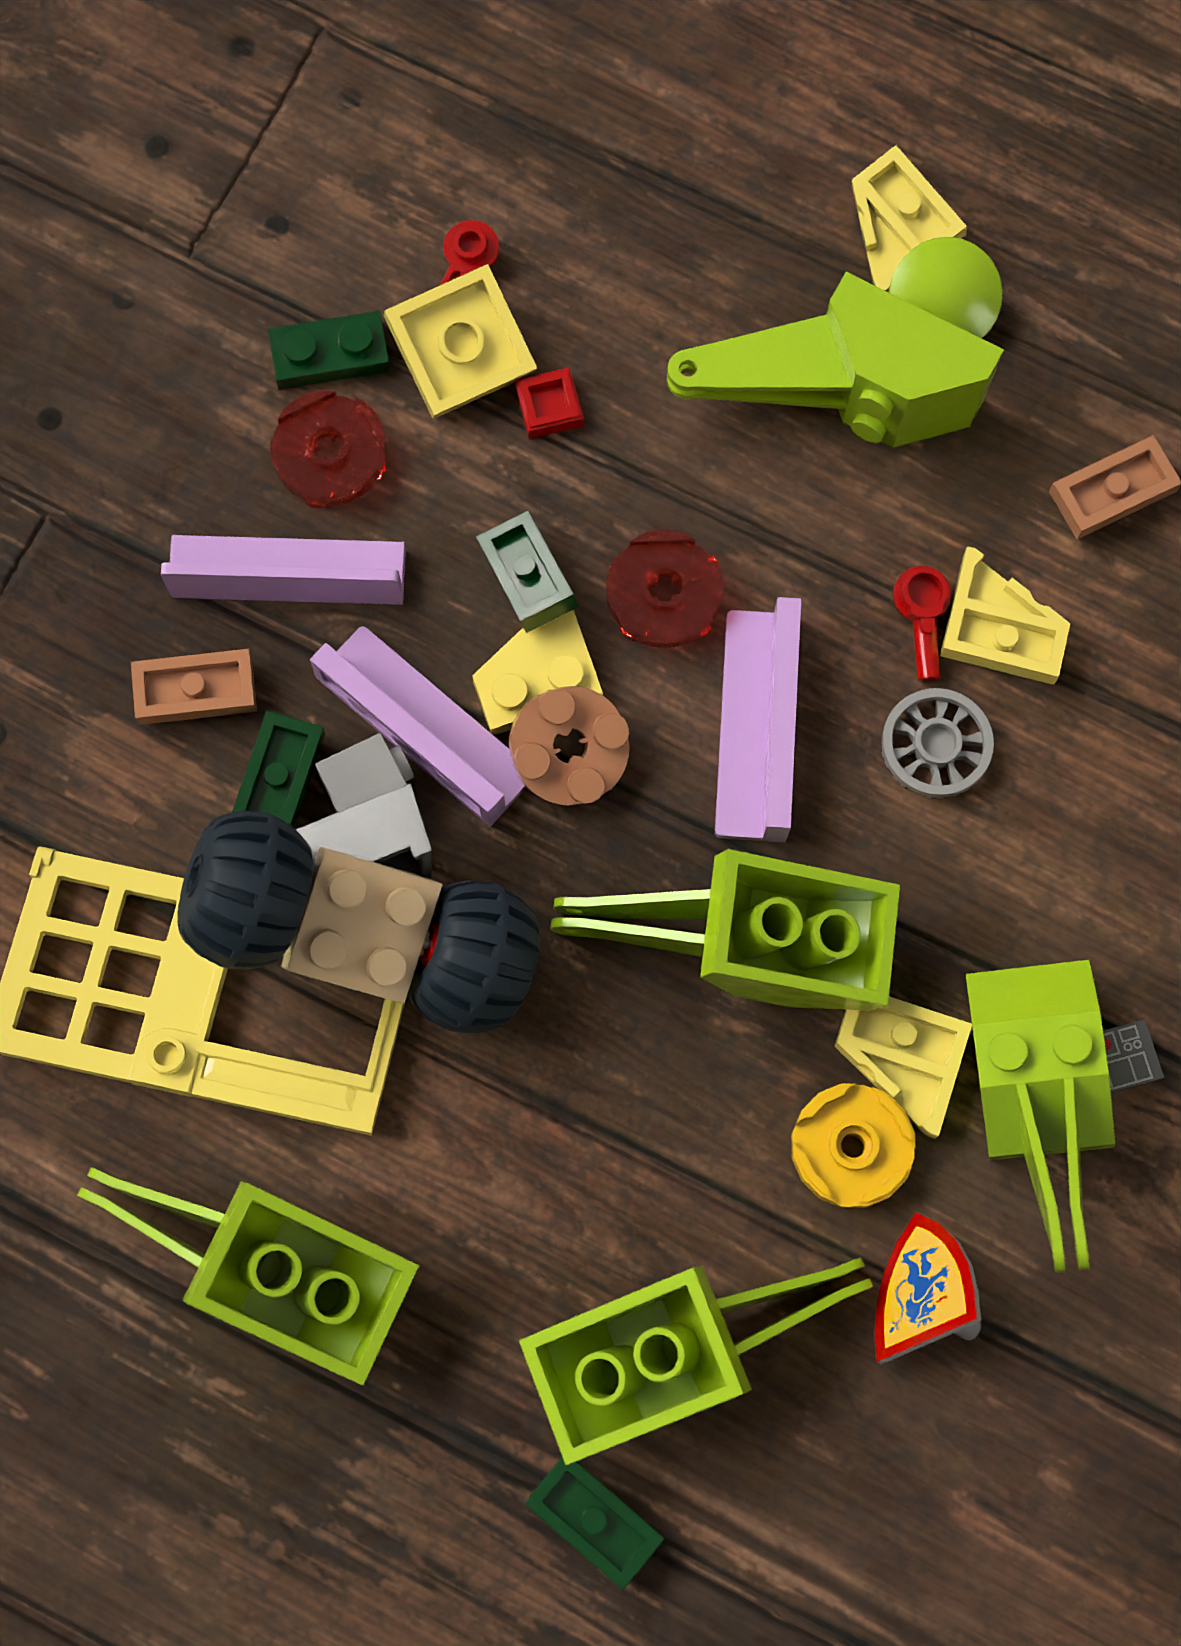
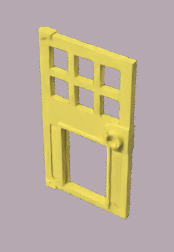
(178, 1015)

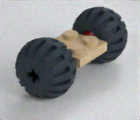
(357, 923)

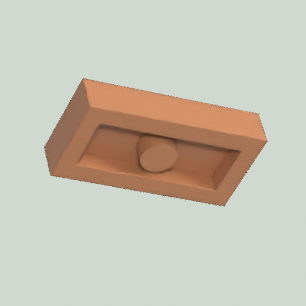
(1115, 487)
(193, 686)

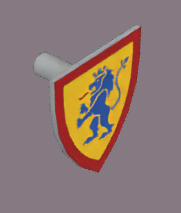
(925, 1292)

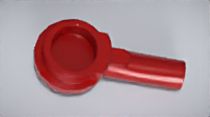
(469, 247)
(923, 597)

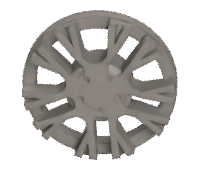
(937, 743)

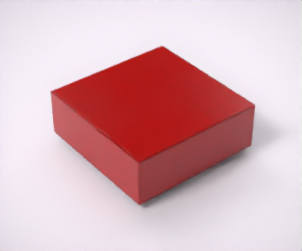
(549, 403)

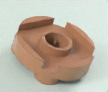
(583, 777)

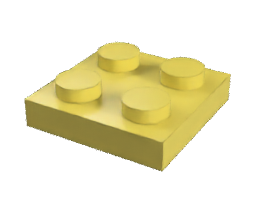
(460, 341)

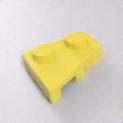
(898, 213)
(1002, 625)
(531, 665)
(908, 1055)

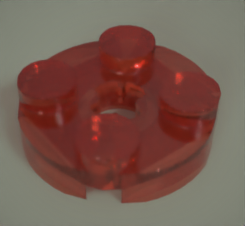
(336, 479)
(664, 622)

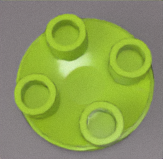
(951, 282)

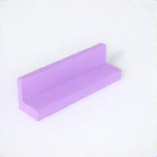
(285, 569)
(422, 722)
(758, 723)

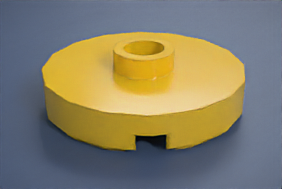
(885, 1139)

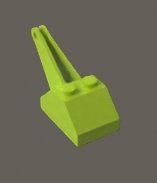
(871, 357)
(771, 931)
(1043, 1078)
(283, 1274)
(654, 1356)

